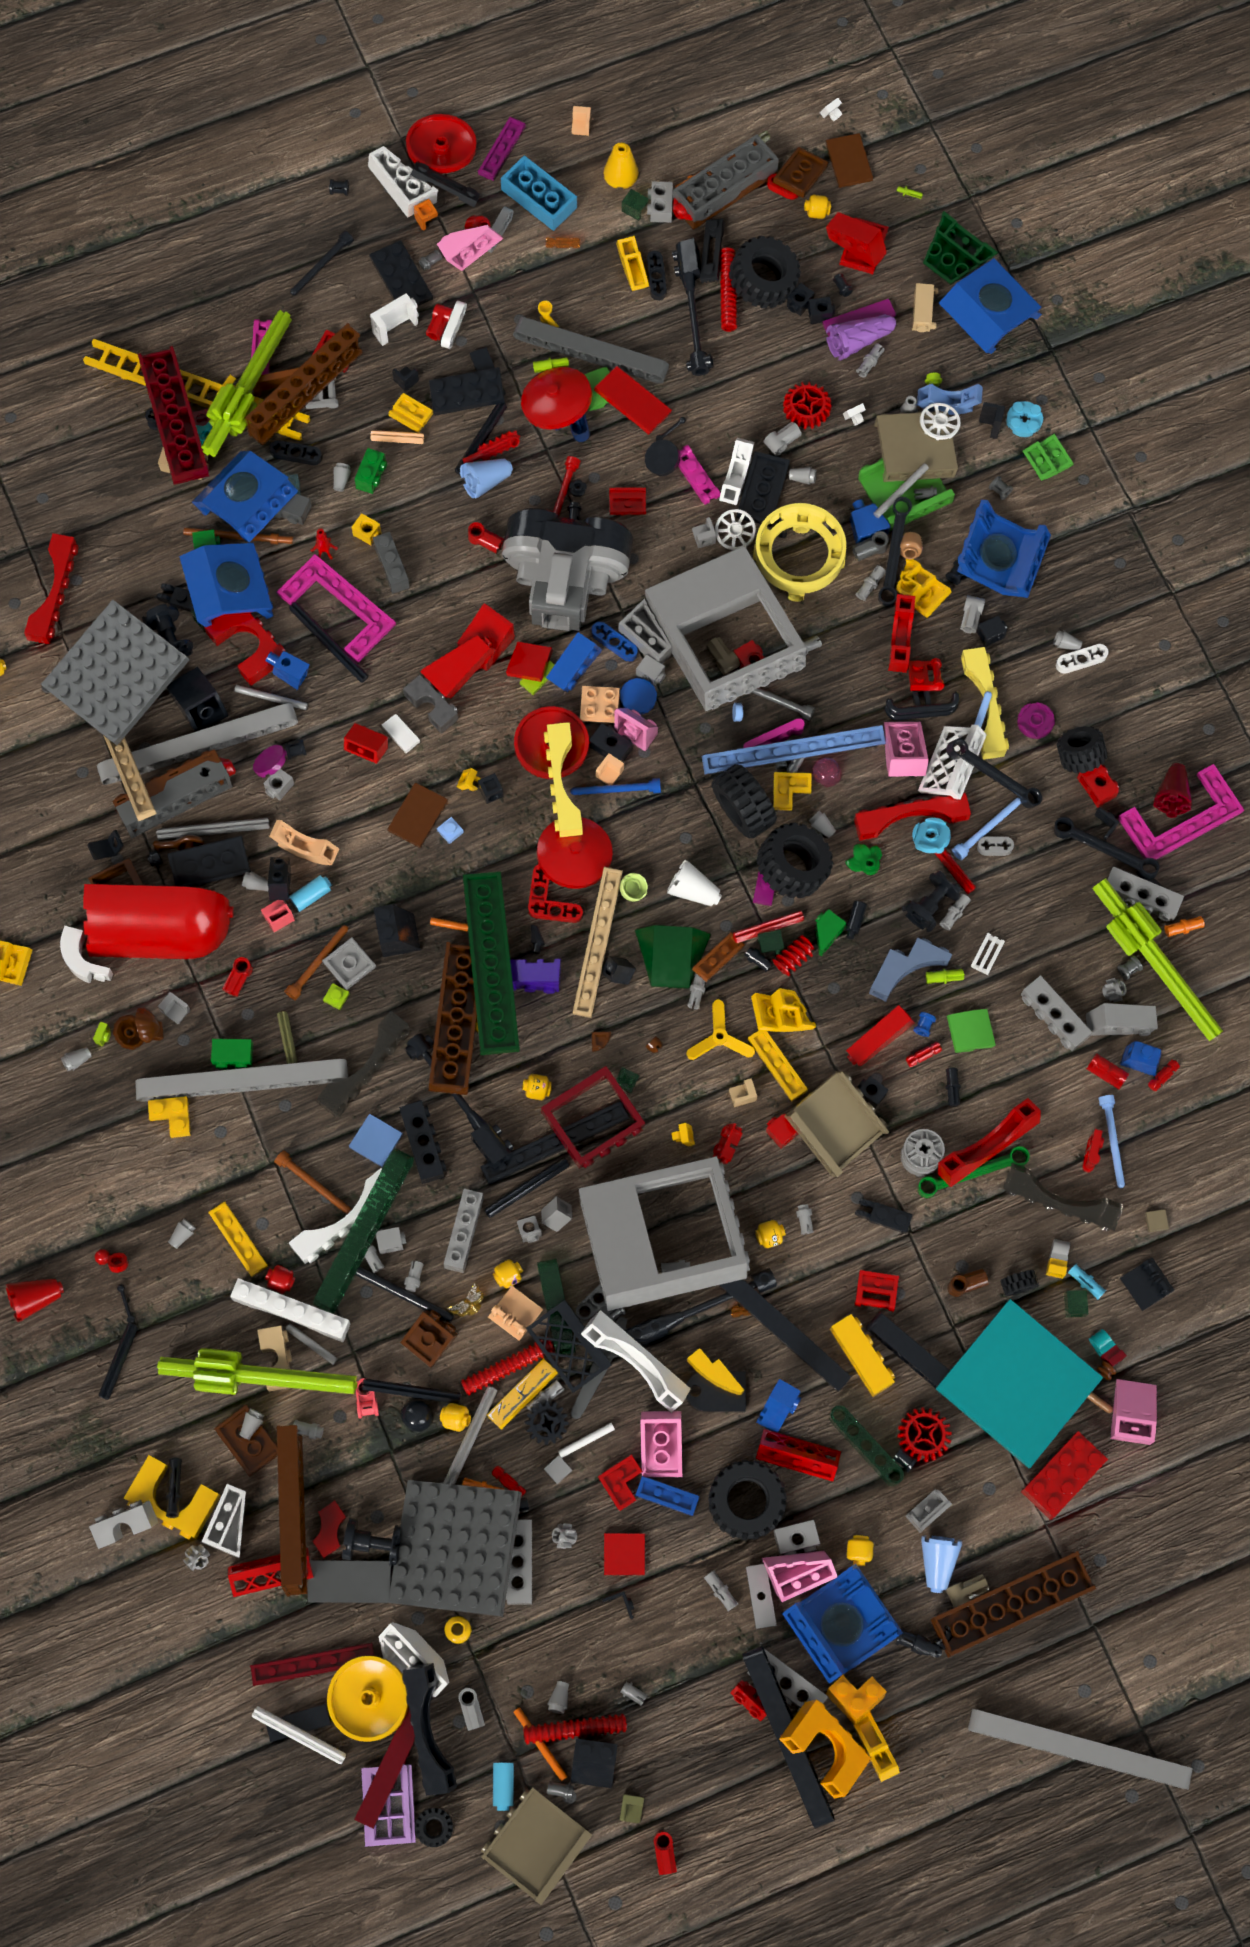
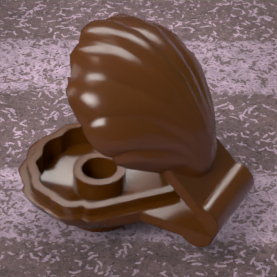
(143, 1027)

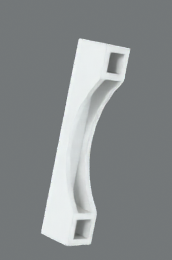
(312, 1242)
(291, 1309)
(665, 1385)

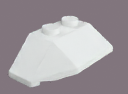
(407, 1648)

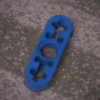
(628, 645)

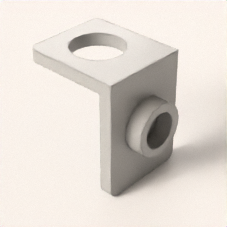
(530, 1236)

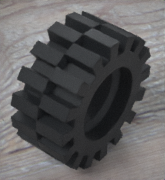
(1019, 1283)
(424, 1818)

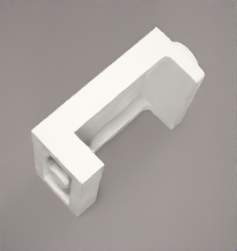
(392, 316)

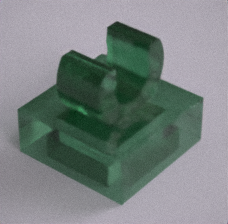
(627, 1080)

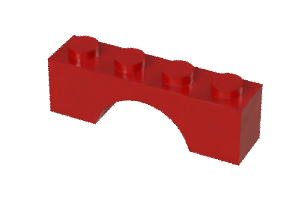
(901, 633)

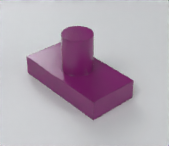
(763, 892)

